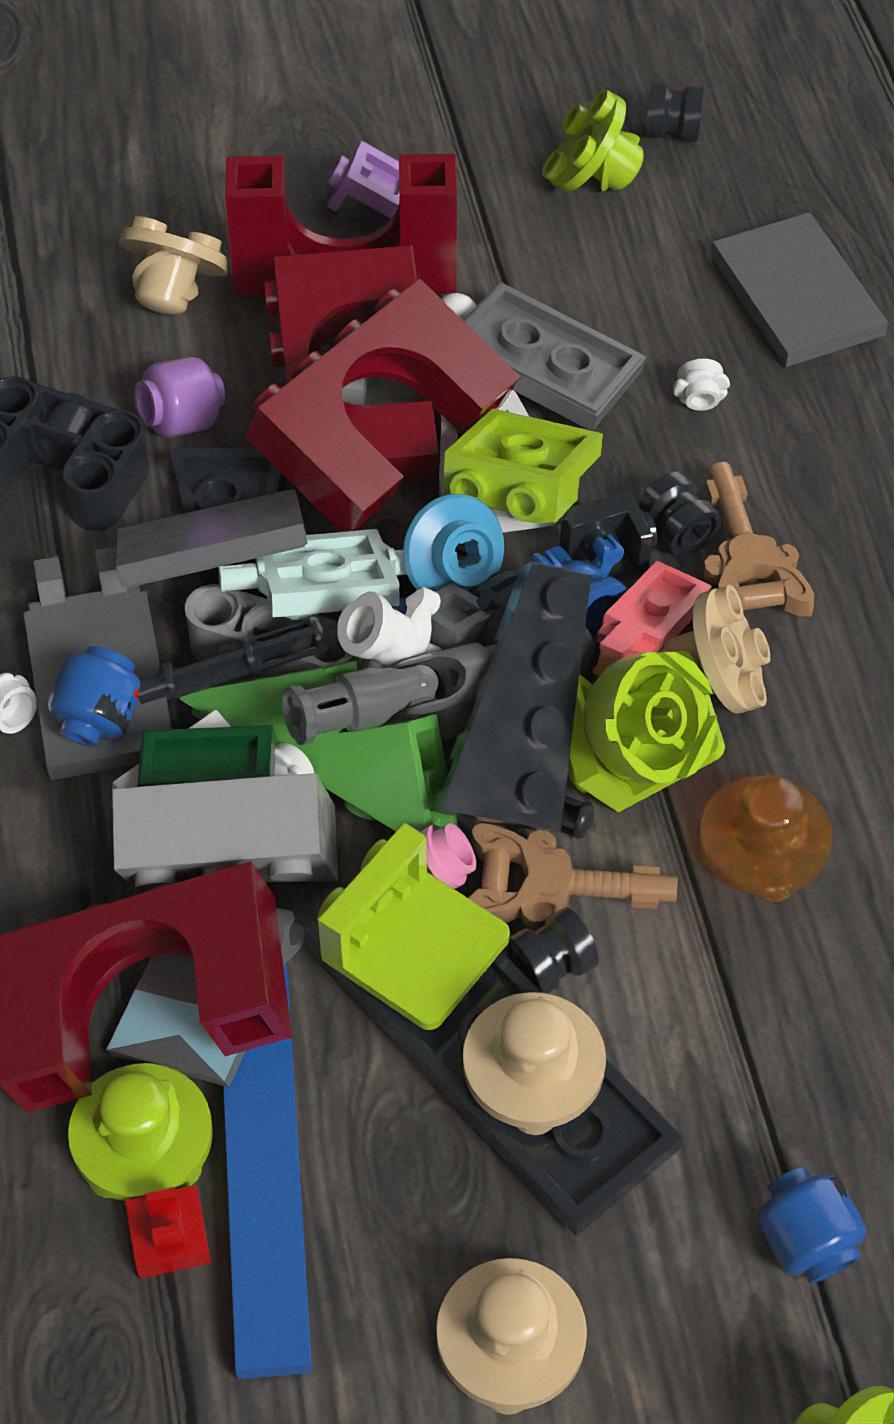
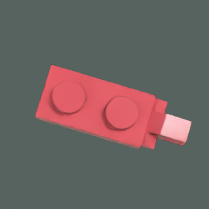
(648, 614)

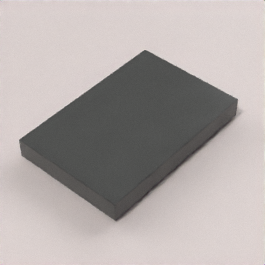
(798, 289)
(555, 356)
(209, 538)

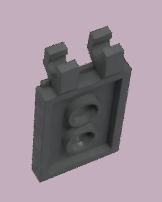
(65, 626)

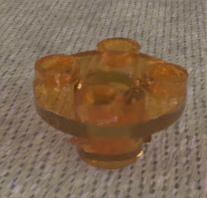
(765, 836)

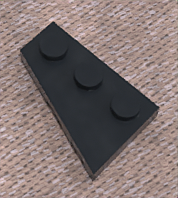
(222, 477)

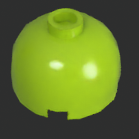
(650, 717)

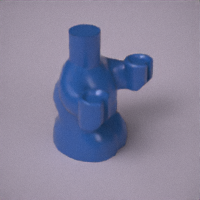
(603, 590)

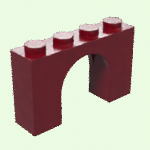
(265, 228)
(314, 303)
(405, 340)
(62, 965)

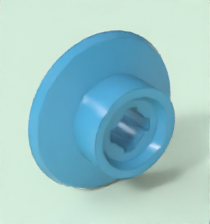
(438, 530)

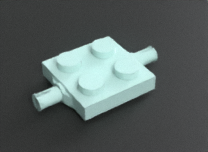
(322, 574)

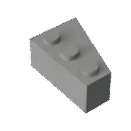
(197, 827)

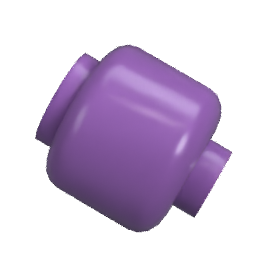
(179, 397)

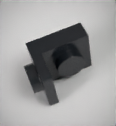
(613, 516)

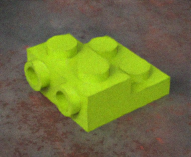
(521, 465)

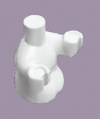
(380, 633)

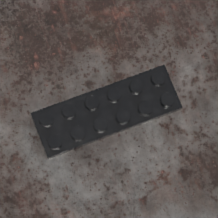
(573, 1166)

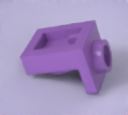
(367, 177)

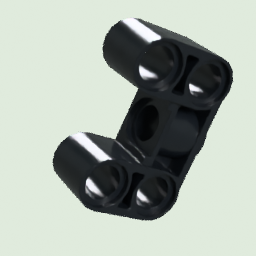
(90, 442)

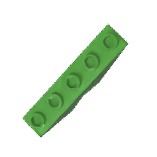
(378, 771)

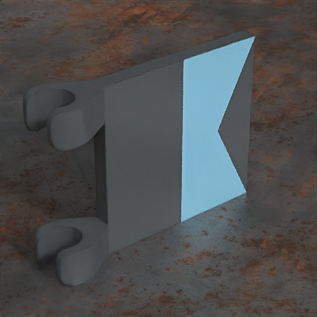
(164, 1016)

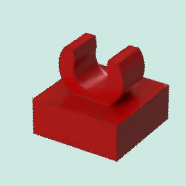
(167, 1231)

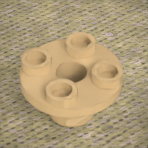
(171, 262)
(726, 649)
(534, 1061)
(511, 1334)

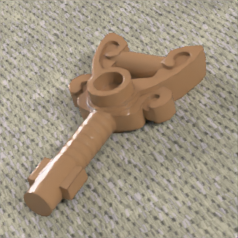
(752, 557)
(551, 878)

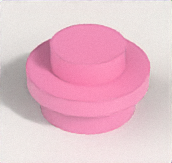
(449, 854)

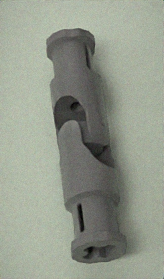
(374, 694)

